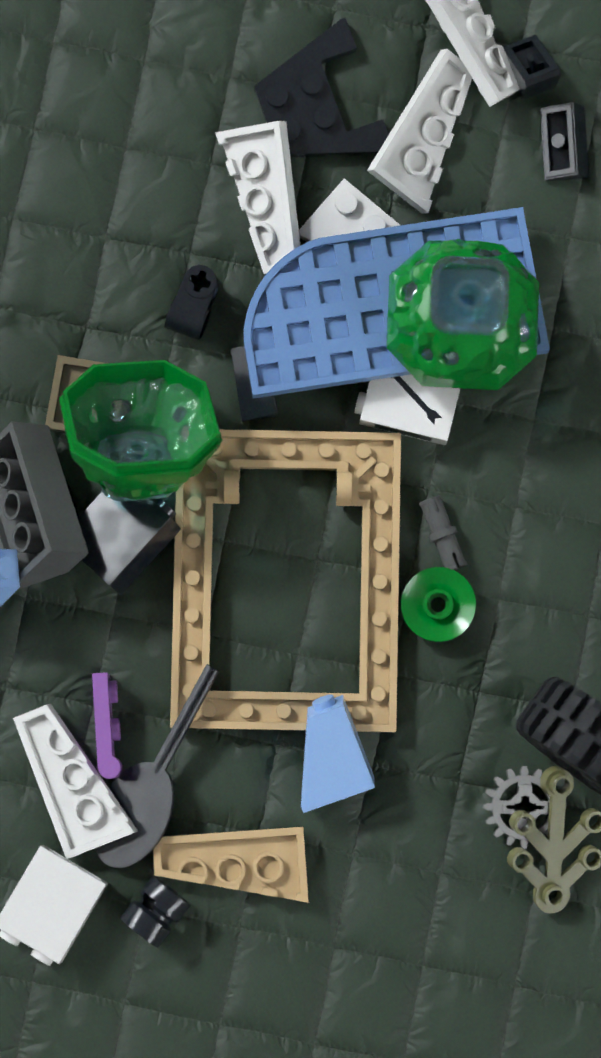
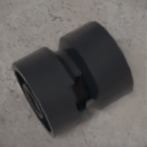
(155, 911)

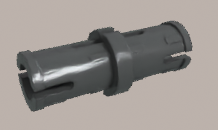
(442, 533)

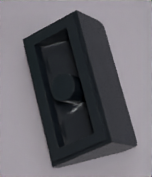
(564, 142)
(250, 408)

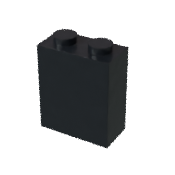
(125, 537)

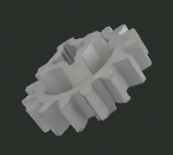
(522, 789)

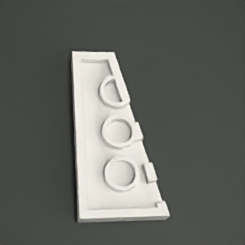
(416, 145)
(264, 178)
(72, 789)

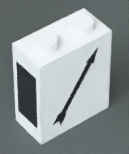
(408, 408)

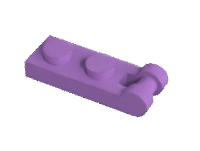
(107, 728)

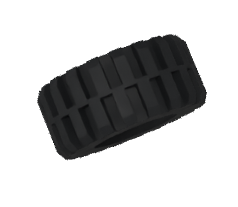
(566, 729)

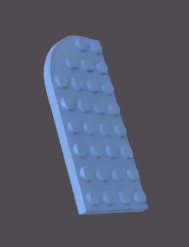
(326, 303)

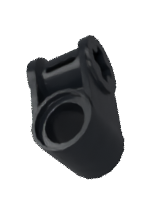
(192, 309)

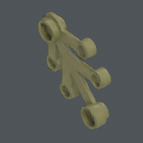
(556, 845)

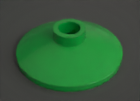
(458, 598)

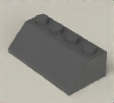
(36, 505)

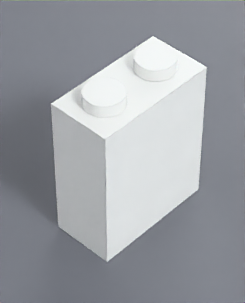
(50, 905)

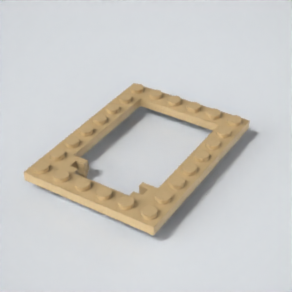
(366, 477)

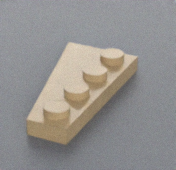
(249, 861)

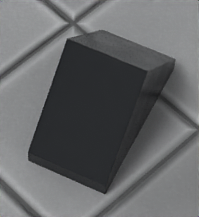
(532, 66)

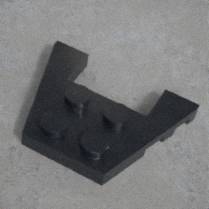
(303, 98)

